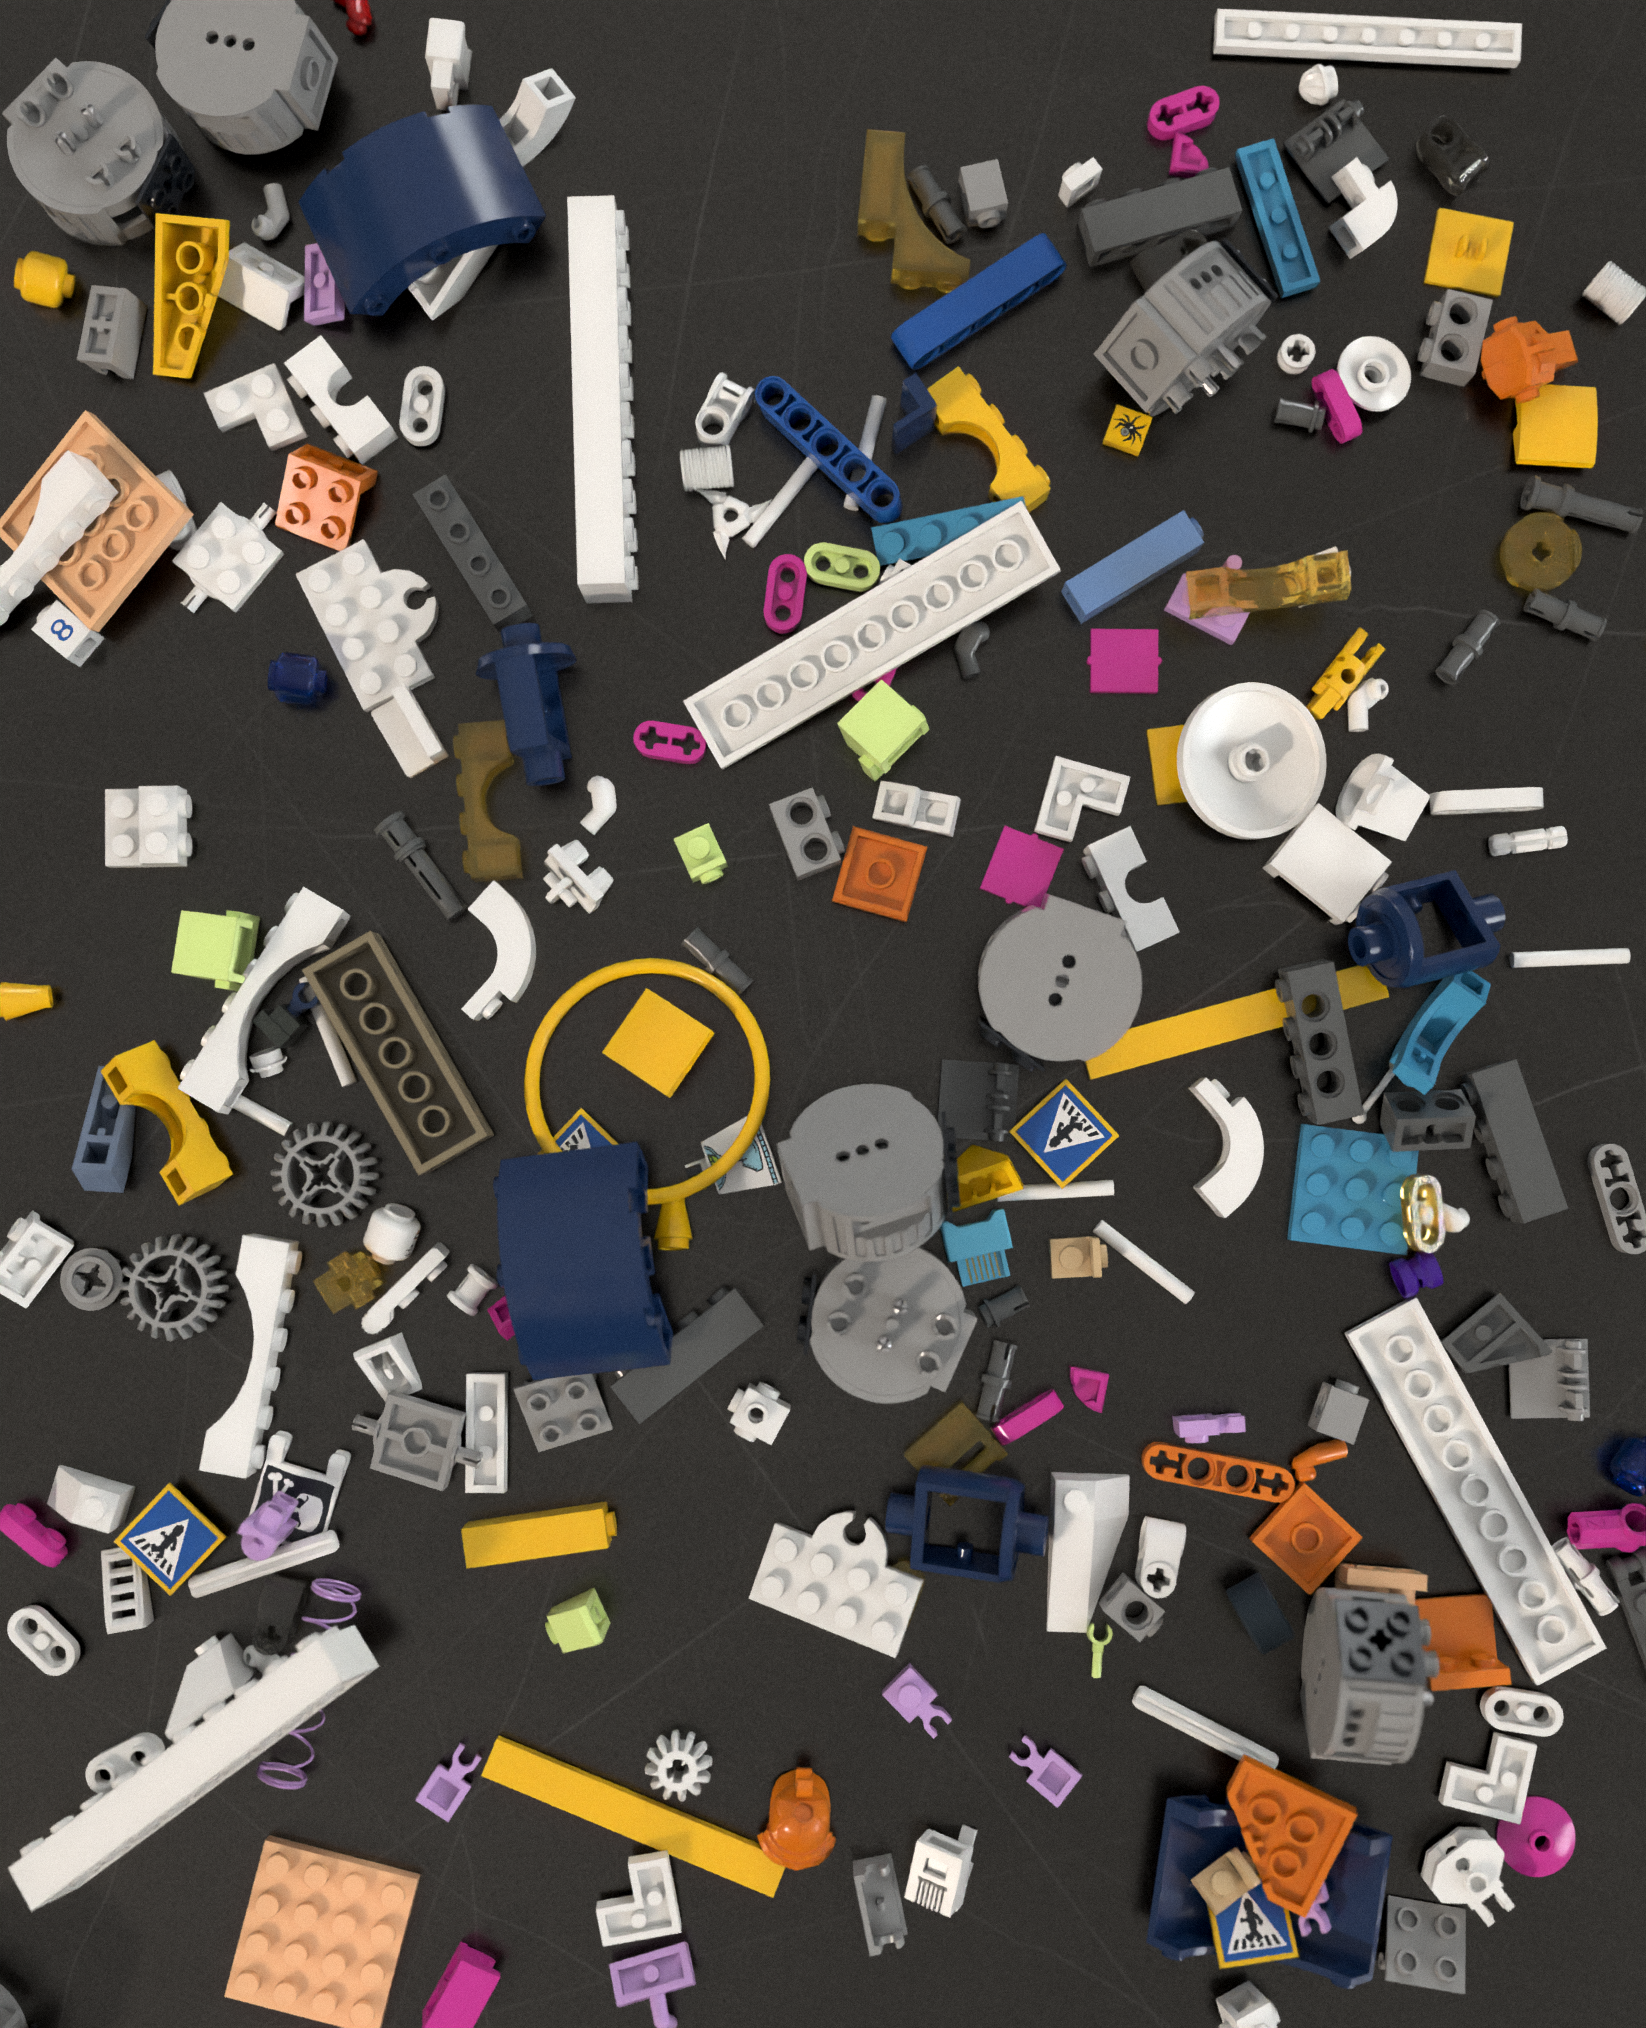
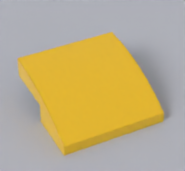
(1558, 427)
(658, 1042)

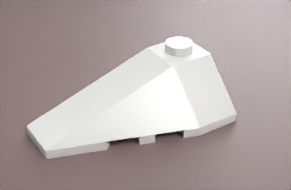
(1083, 1537)

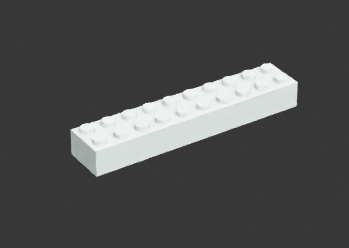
(600, 398)
(192, 1765)

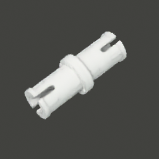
(1585, 1577)

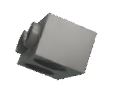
(1461, 340)
(798, 836)

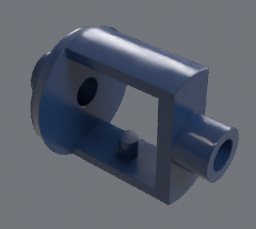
(532, 699)
(1391, 941)
(1020, 1532)

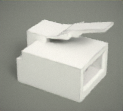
(941, 1870)

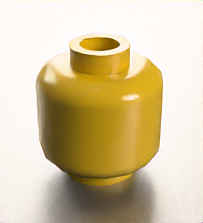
(43, 279)

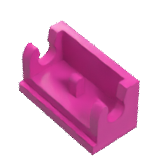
(461, 1990)

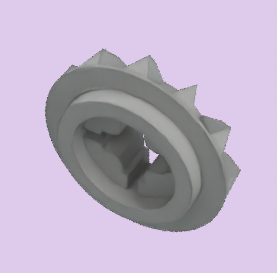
(76, 1285)

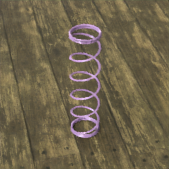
(339, 1596)

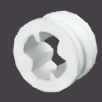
(1305, 345)

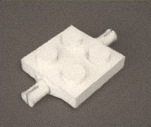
(228, 557)

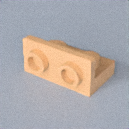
(1380, 1579)

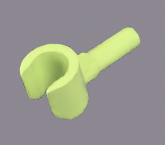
(1098, 1648)

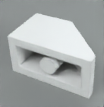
(90, 1499)

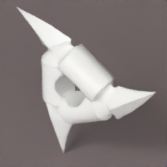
(726, 529)

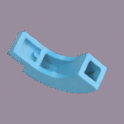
(1435, 1027)

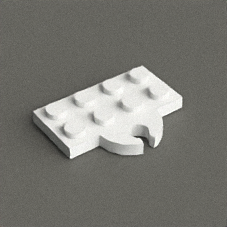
(371, 622)
(838, 1582)

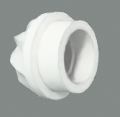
(1319, 84)

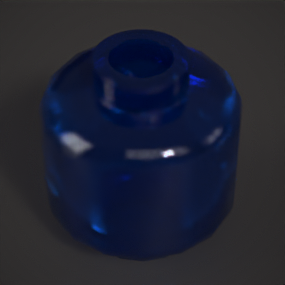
(296, 678)
(1630, 1466)

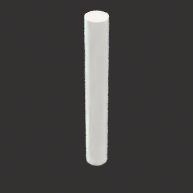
(868, 441)
(780, 502)
(1569, 957)
(331, 1040)
(263, 1115)
(1054, 1191)
(1143, 1262)

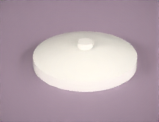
(1251, 761)

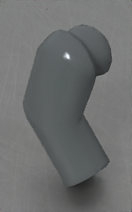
(966, 647)

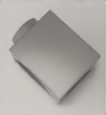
(983, 194)
(1338, 1411)
(1123, 1593)

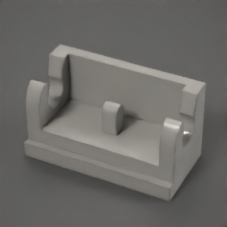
(112, 331)
(879, 1902)

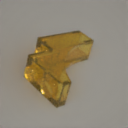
(889, 213)

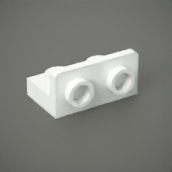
(30, 1258)

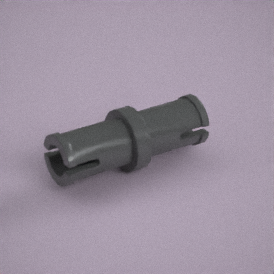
(936, 204)
(1565, 614)
(1467, 647)
(716, 961)
(996, 1381)

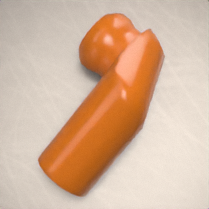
(1316, 1455)

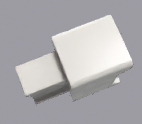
(447, 60)

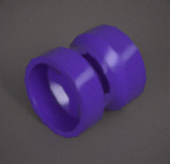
(1416, 1273)

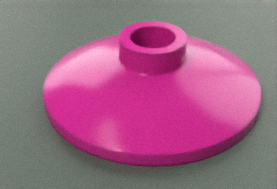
(1539, 1818)

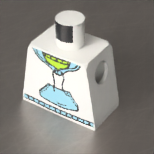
(752, 1171)

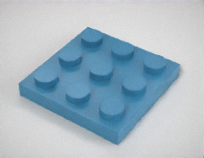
(1349, 1190)

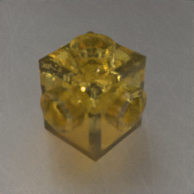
(349, 1281)

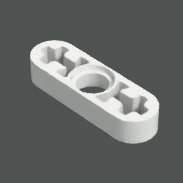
(1486, 801)

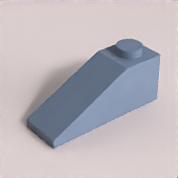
(105, 1141)

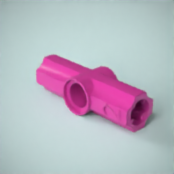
(1609, 1528)

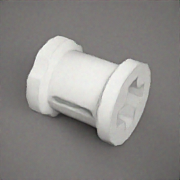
(472, 1290)

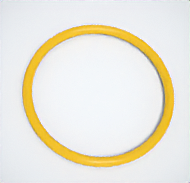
(687, 972)

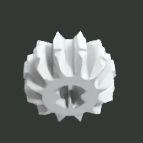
(691, 1756)

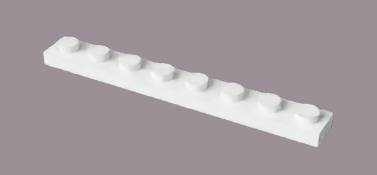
(1367, 38)

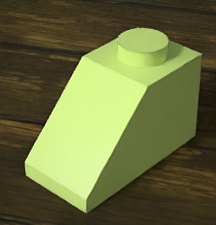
(578, 1622)

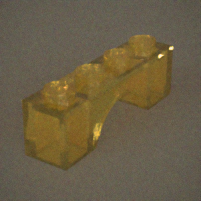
(1298, 583)
(483, 756)

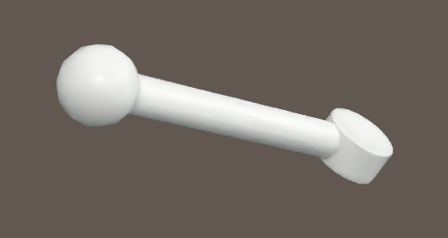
(1374, 1095)

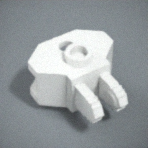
(1467, 1872)

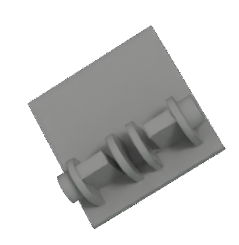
(1552, 1383)
(562, 1409)
(1425, 1945)

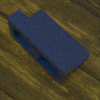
(919, 412)

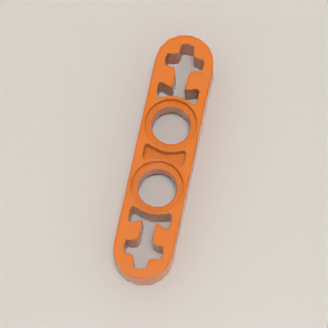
(1218, 1468)

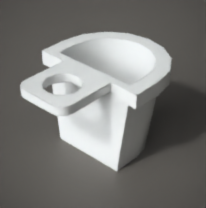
(1380, 798)

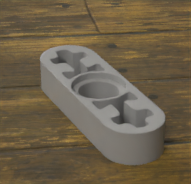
(1623, 1168)

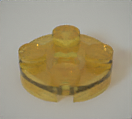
(1523, 568)

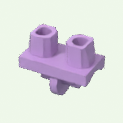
(268, 1526)

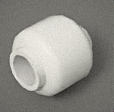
(392, 1233)

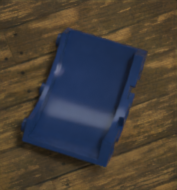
(417, 201)
(579, 1262)
(1203, 1831)

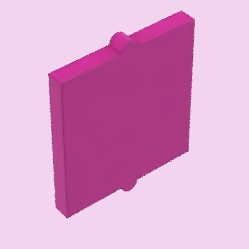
(1124, 661)
(1021, 868)

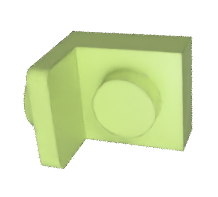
(701, 854)

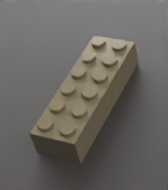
(398, 1052)

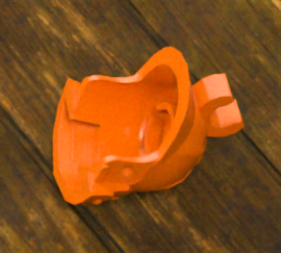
(798, 1821)

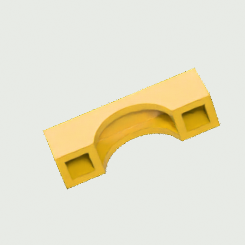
(965, 411)
(146, 1080)

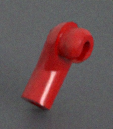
(358, 13)

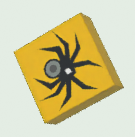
(1127, 430)

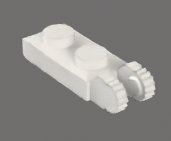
(404, 1290)

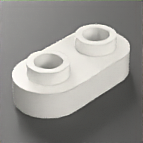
(422, 408)
(42, 1644)
(1519, 1709)
(120, 1760)

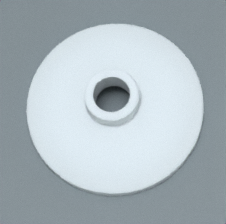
(1384, 366)

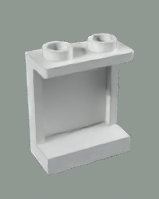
(1329, 864)

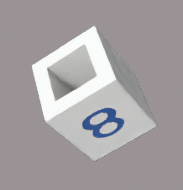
(66, 633)

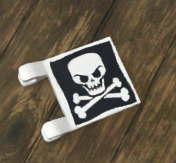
(312, 1489)

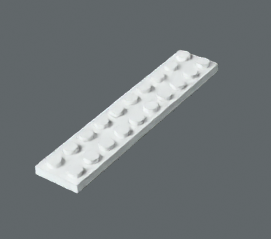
(872, 635)
(1475, 1490)

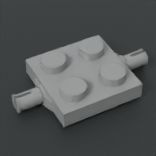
(417, 1440)

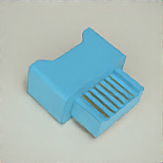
(978, 1248)

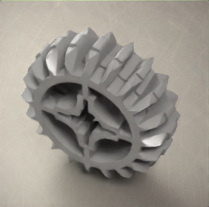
(312, 1188)
(160, 1315)

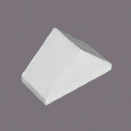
(389, 1366)

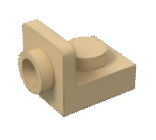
(1077, 1257)
(1226, 1879)

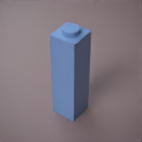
(1133, 566)

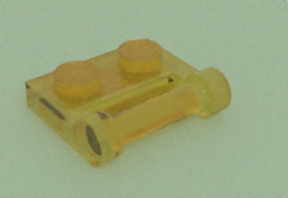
(951, 1440)

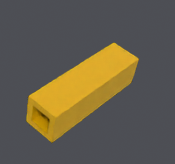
(538, 1534)

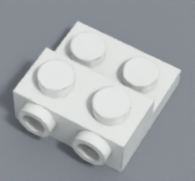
(147, 827)

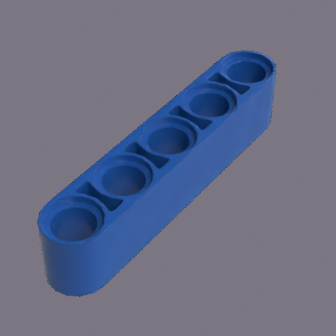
(978, 301)
(821, 433)

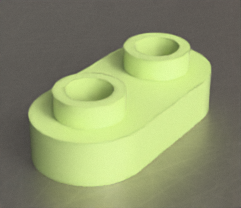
(842, 562)

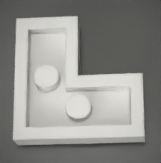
(259, 397)
(1074, 786)
(1497, 1790)
(651, 1908)

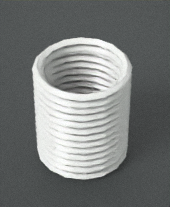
(1615, 292)
(706, 468)

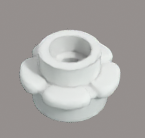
(267, 1062)

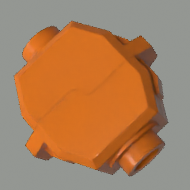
(1524, 358)

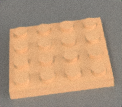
(120, 543)
(322, 1935)

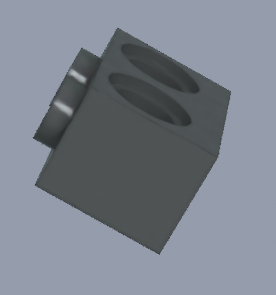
(1427, 1121)

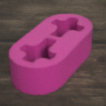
(1180, 106)
(1339, 407)
(672, 733)
(1027, 1417)

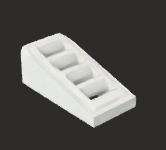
(112, 1605)

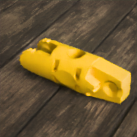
(1330, 688)

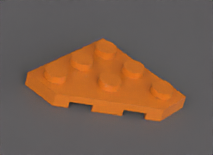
(1288, 1831)

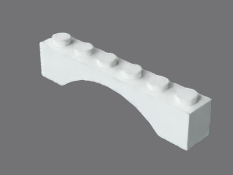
(68, 503)
(221, 1067)
(266, 1276)

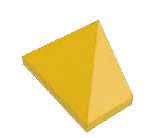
(984, 1176)

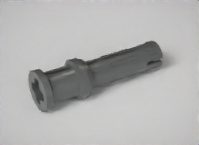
(1565, 501)
(410, 850)

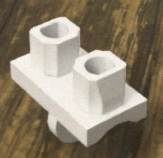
(570, 881)

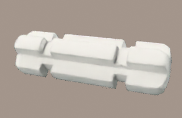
(1527, 841)

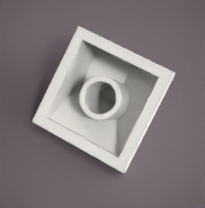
(208, 1681)

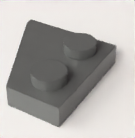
(1493, 1338)

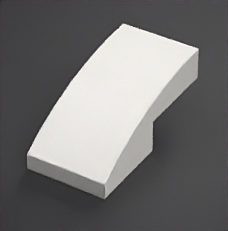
(916, 808)

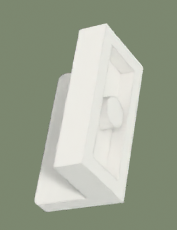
(260, 285)
(409, 732)

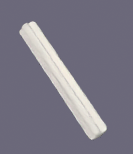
(249, 1569)
(1200, 1727)

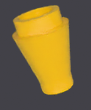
(23, 999)
(673, 1227)

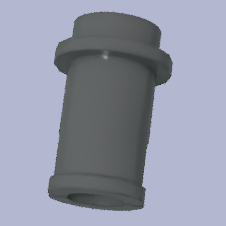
(1300, 414)
(1003, 1306)

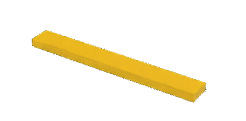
(1222, 1024)
(632, 1815)

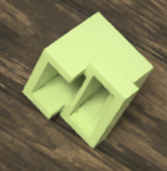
(881, 729)
(215, 947)

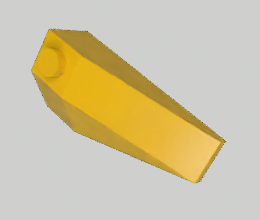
(188, 277)

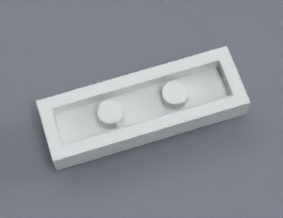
(487, 1431)

